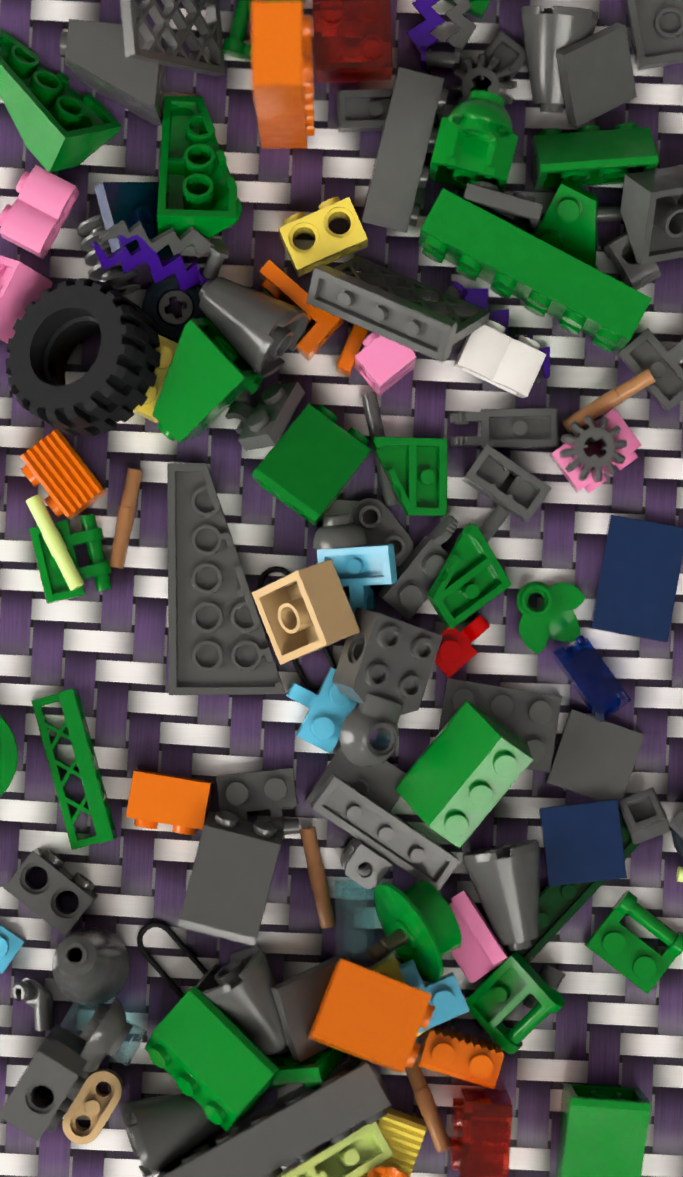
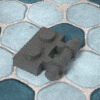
(258, 792)

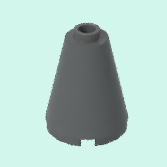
(545, 35)
(253, 323)
(508, 889)
(91, 965)
(246, 998)
(165, 1129)

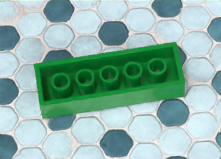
(532, 272)

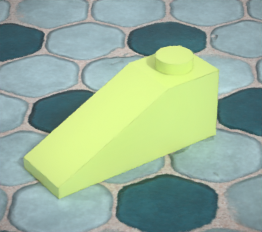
(347, 1158)

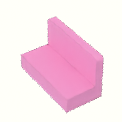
(17, 289)
(479, 947)

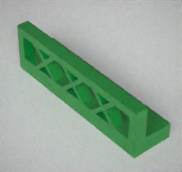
(87, 764)

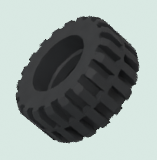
(50, 335)

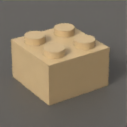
(305, 611)

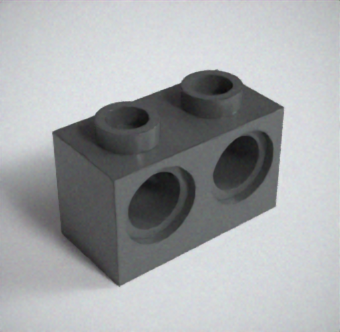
(506, 484)
(46, 899)

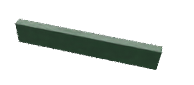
(561, 902)

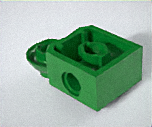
(474, 143)

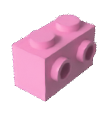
(383, 362)

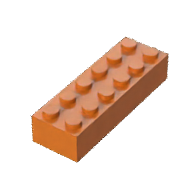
(282, 73)

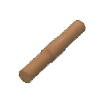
(611, 399)
(125, 518)
(317, 877)
(428, 1108)

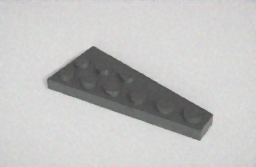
(212, 617)

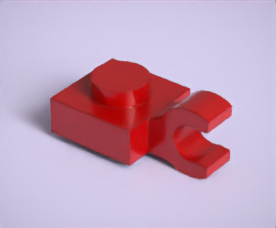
(456, 647)

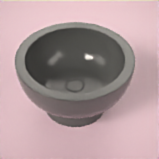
(339, 532)

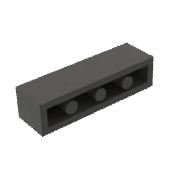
(402, 150)

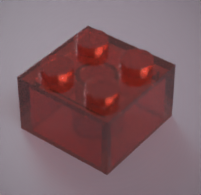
(352, 40)
(483, 1133)

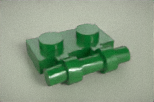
(53, 582)

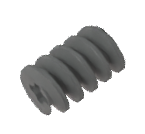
(114, 276)

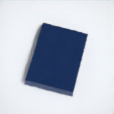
(638, 578)

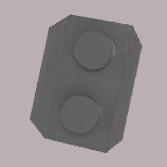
(98, 61)
(231, 877)

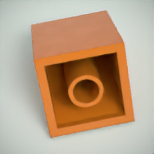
(371, 1016)

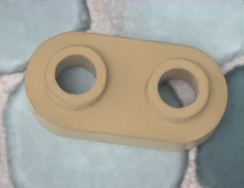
(93, 1105)

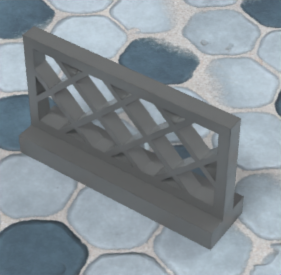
(152, 51)
(394, 306)

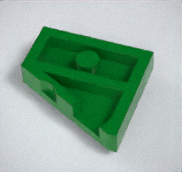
(572, 223)

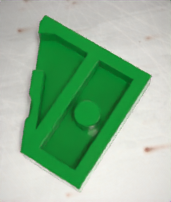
(416, 472)
(467, 579)
(308, 1072)

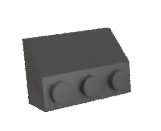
(654, 213)

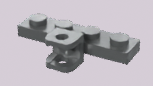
(380, 838)

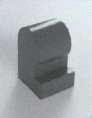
(630, 271)

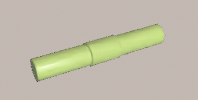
(55, 542)

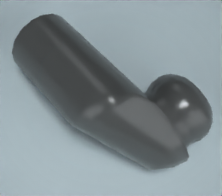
(39, 999)

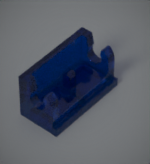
(591, 678)

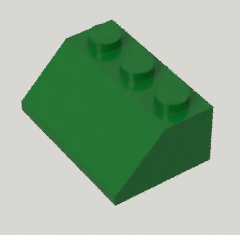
(591, 155)
(464, 773)
(211, 1059)

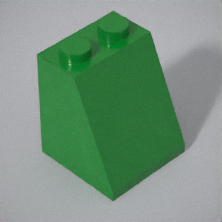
(200, 381)
(312, 463)
(602, 1131)

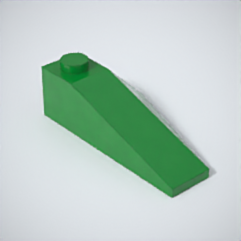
(50, 116)
(193, 171)

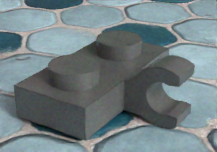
(648, 353)
(266, 423)

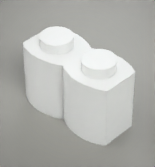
(501, 359)

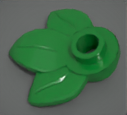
(552, 618)

